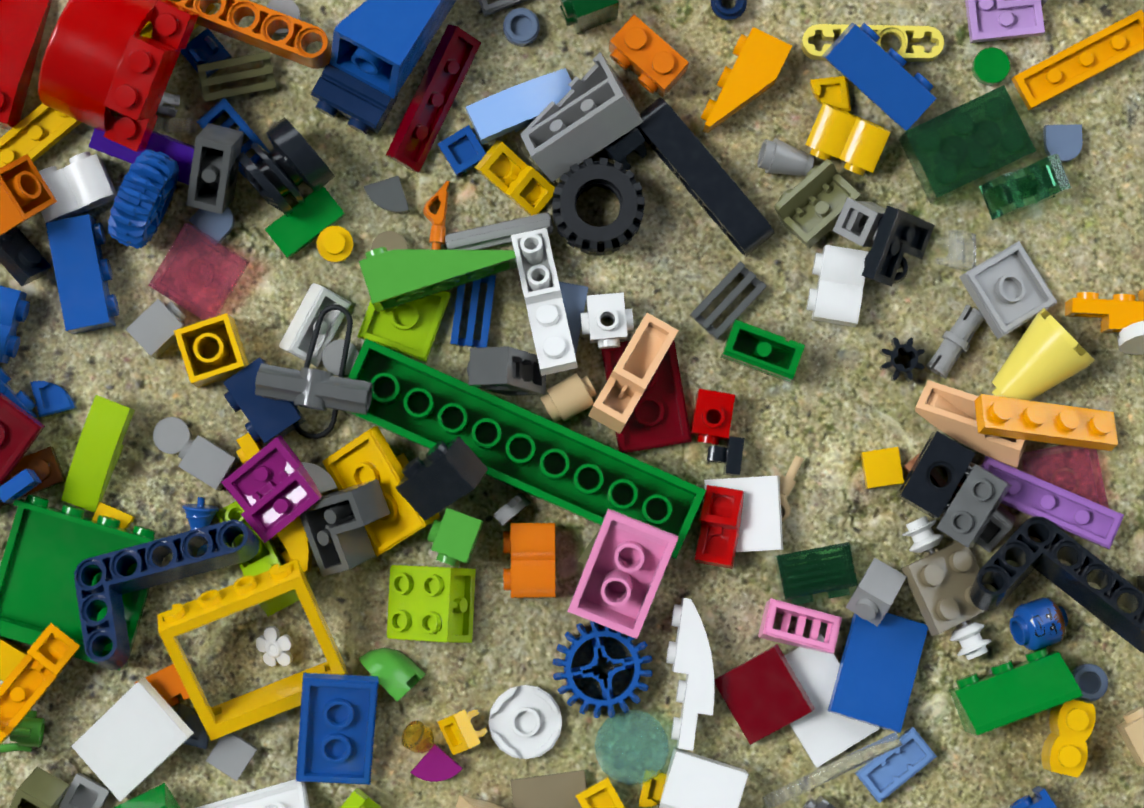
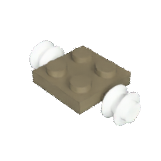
(943, 587)

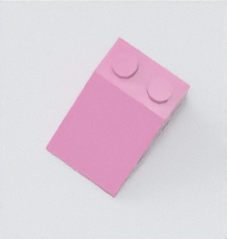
(622, 573)

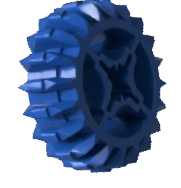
(143, 199)
(607, 692)

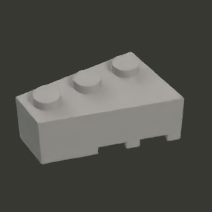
(582, 121)

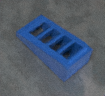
(218, 109)

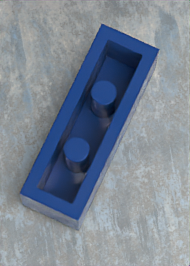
(880, 75)
(82, 274)

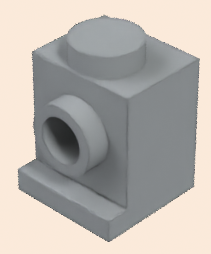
(859, 221)

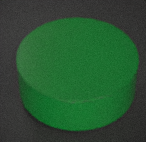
(990, 66)

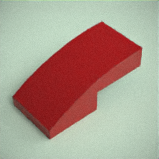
(719, 526)

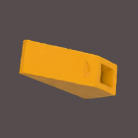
(753, 73)

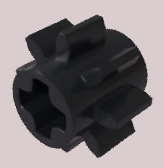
(904, 350)

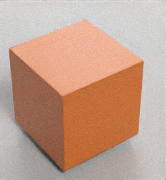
(21, 193)

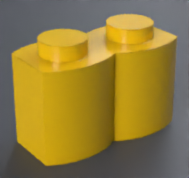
(847, 138)
(1066, 745)

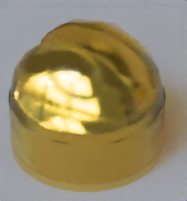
(417, 737)

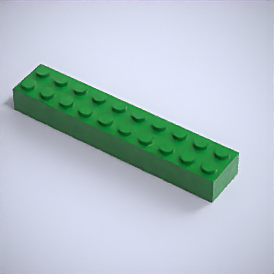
(521, 445)

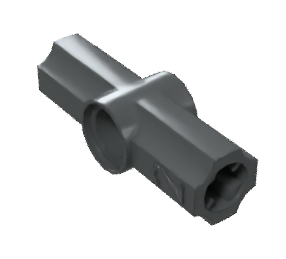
(313, 389)

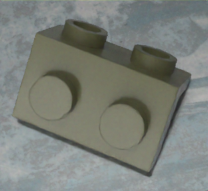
(815, 203)

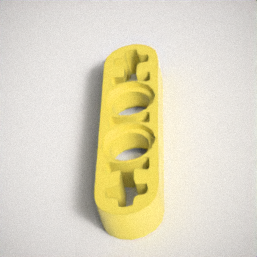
(918, 32)

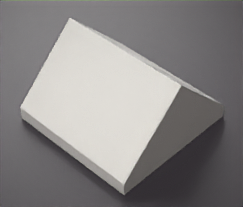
(701, 782)

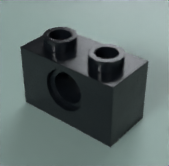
(917, 487)

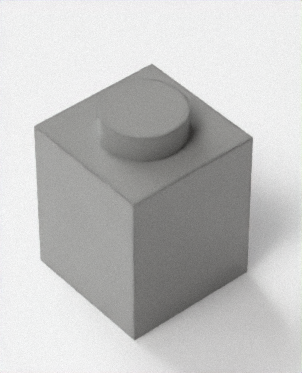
(156, 327)
(207, 461)
(876, 592)

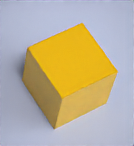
(211, 350)

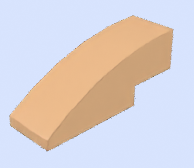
(633, 373)
(955, 415)

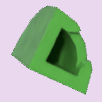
(394, 670)

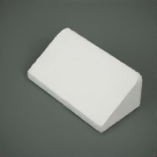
(301, 329)

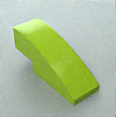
(96, 453)

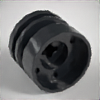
(285, 167)

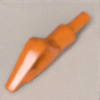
(438, 220)

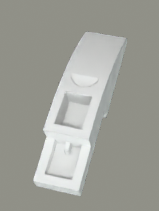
(544, 301)
(692, 657)

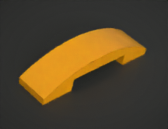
(33, 677)

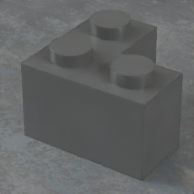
(338, 525)

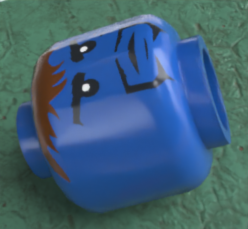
(1038, 624)

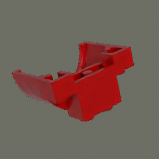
(104, 64)

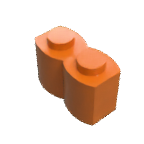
(531, 560)

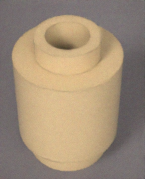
(568, 398)

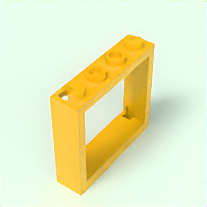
(221, 603)

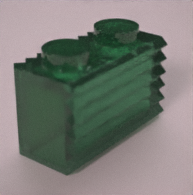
(816, 571)

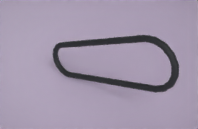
(342, 366)

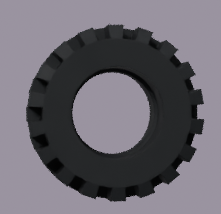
(603, 175)

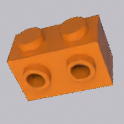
(647, 56)

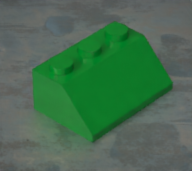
(1014, 691)

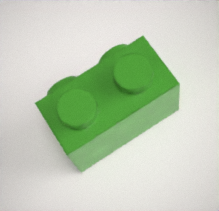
(455, 537)

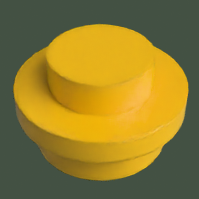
(335, 244)

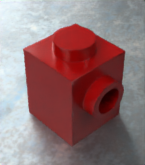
(712, 416)

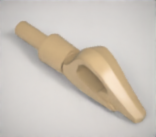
(787, 484)

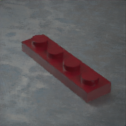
(433, 98)

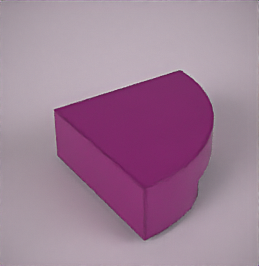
(436, 766)

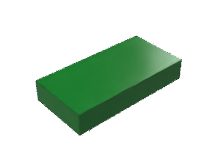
(305, 222)

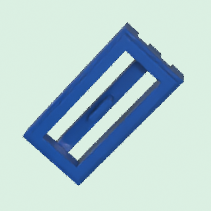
(469, 342)

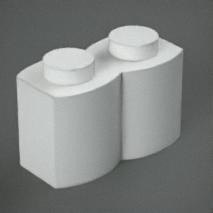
(77, 187)
(838, 286)

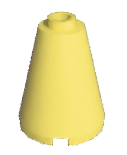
(1040, 360)

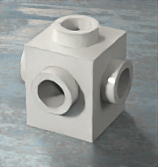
(609, 306)

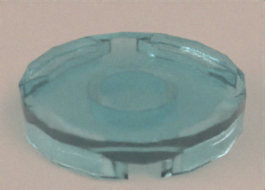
(632, 747)

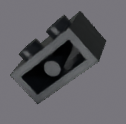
(441, 477)

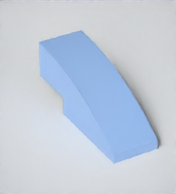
(517, 105)

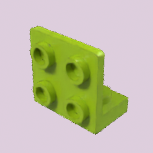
(431, 604)

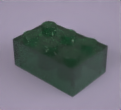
(967, 144)

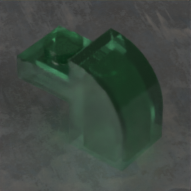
(1025, 187)

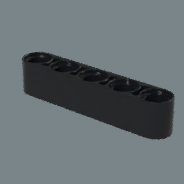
(704, 177)

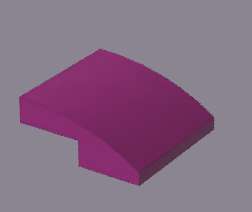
(272, 488)

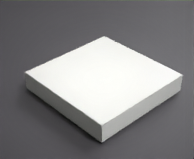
(760, 512)

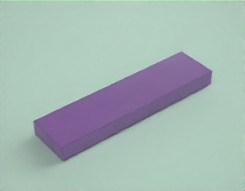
(1057, 505)

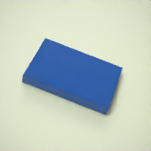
(878, 671)
(336, 728)

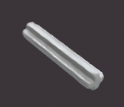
(496, 233)

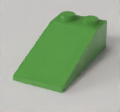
(413, 274)

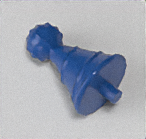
(200, 516)

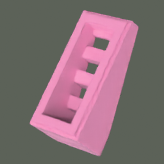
(782, 636)

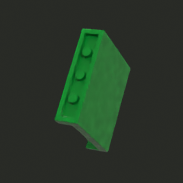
(41, 565)

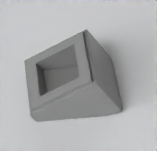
(997, 528)

